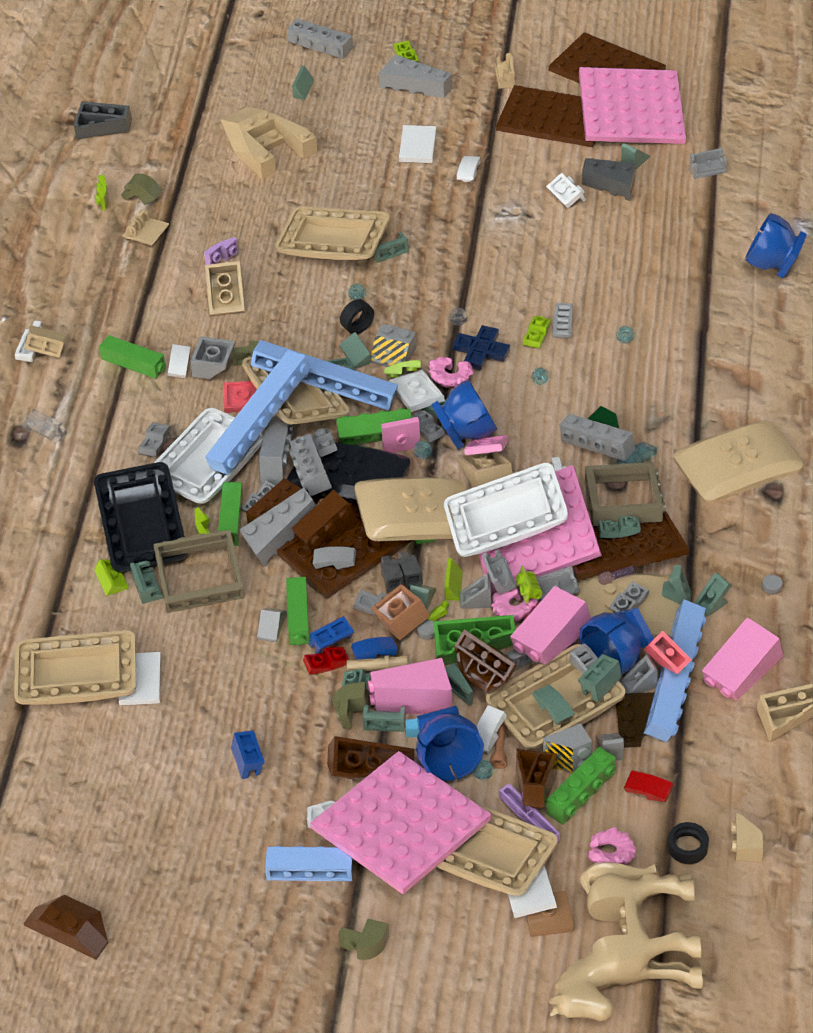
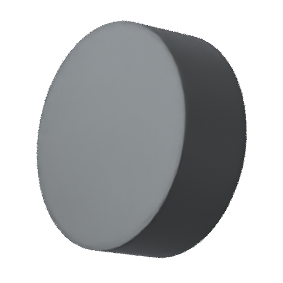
(772, 584)
(426, 630)

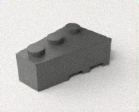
(101, 119)
(610, 176)

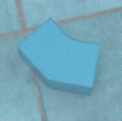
(412, 728)

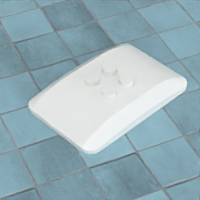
(187, 459)
(506, 510)

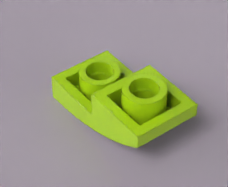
(405, 50)
(102, 192)
(537, 331)
(396, 369)
(201, 522)

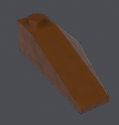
(359, 758)

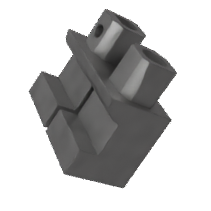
(400, 571)

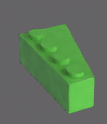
(493, 630)

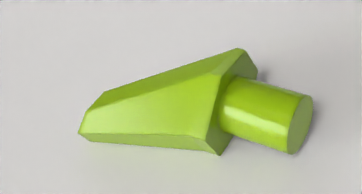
(439, 611)

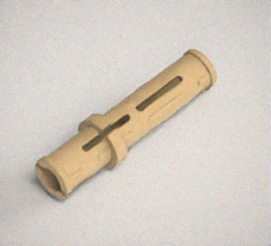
(376, 663)

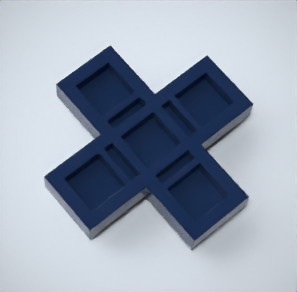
(481, 347)

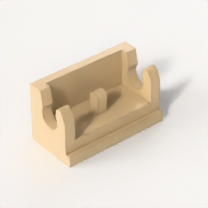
(505, 72)
(44, 341)

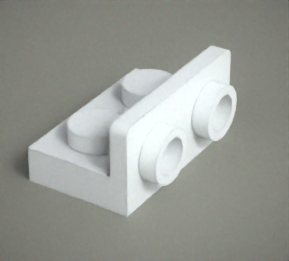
(565, 190)

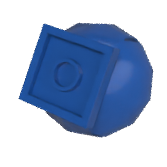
(775, 246)
(464, 415)
(617, 636)
(448, 740)

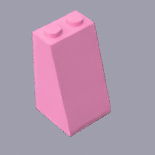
(551, 626)
(743, 660)
(417, 686)

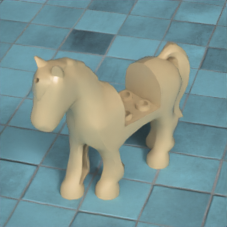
(617, 895)

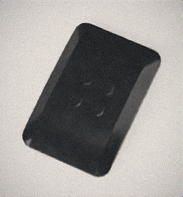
(355, 464)
(136, 512)

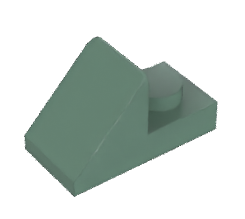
(677, 588)
(713, 594)

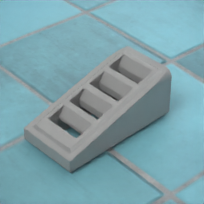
(562, 314)
(580, 656)

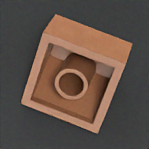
(400, 612)

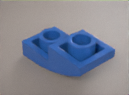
(371, 647)

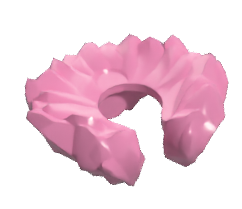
(445, 379)
(502, 607)
(624, 845)

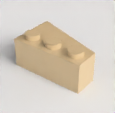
(785, 710)

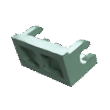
(392, 248)
(145, 582)
(600, 677)
(384, 720)

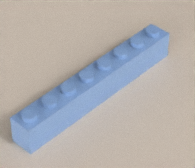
(331, 377)
(257, 412)
(671, 686)

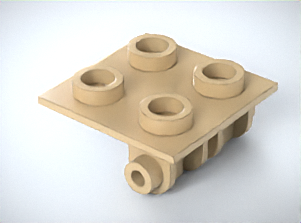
(145, 229)

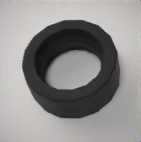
(351, 311)
(687, 856)

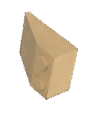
(225, 288)
(484, 467)

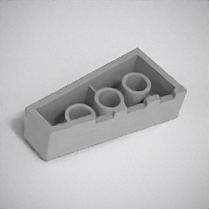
(415, 77)
(275, 451)
(274, 527)

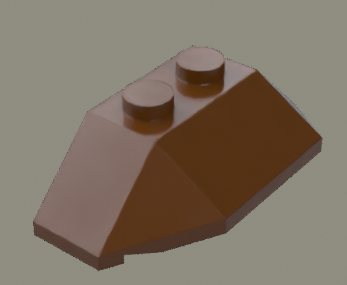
(482, 662)
(70, 924)

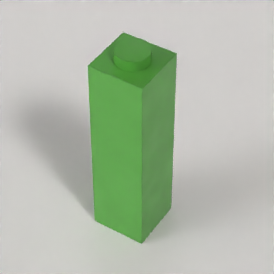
(132, 356)
(231, 509)
(297, 611)

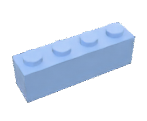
(308, 864)

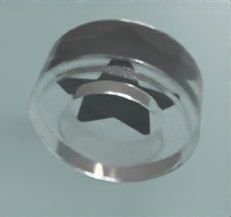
(458, 316)

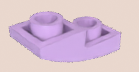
(224, 249)

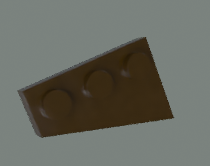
(632, 717)

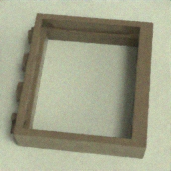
(619, 473)
(204, 596)

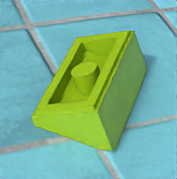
(110, 580)
(453, 580)

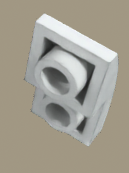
(468, 168)
(179, 361)
(489, 725)

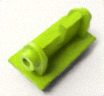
(528, 585)

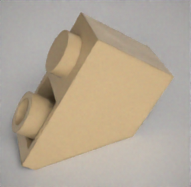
(747, 841)

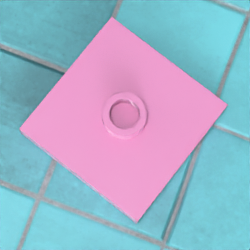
(400, 435)
(486, 445)

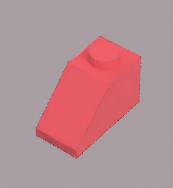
(667, 653)

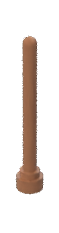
(498, 758)

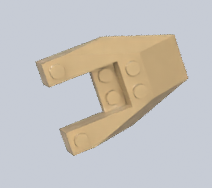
(257, 131)

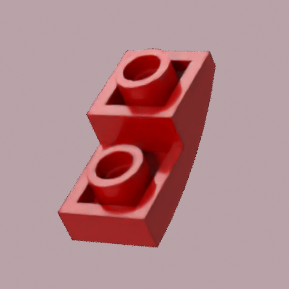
(329, 660)
(649, 785)

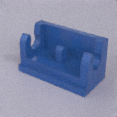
(330, 634)
(247, 753)

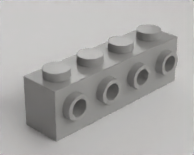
(319, 38)
(597, 437)
(309, 465)

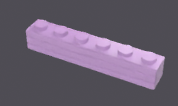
(526, 813)

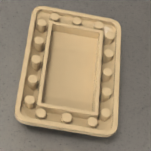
(332, 233)
(305, 402)
(737, 460)
(406, 507)
(655, 609)
(75, 668)
(524, 714)
(502, 854)

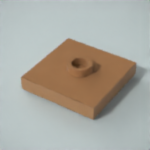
(552, 920)

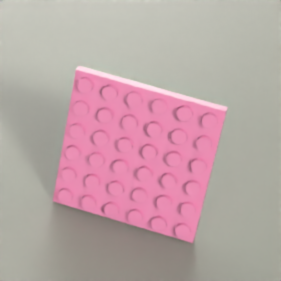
(631, 105)
(559, 546)
(400, 822)

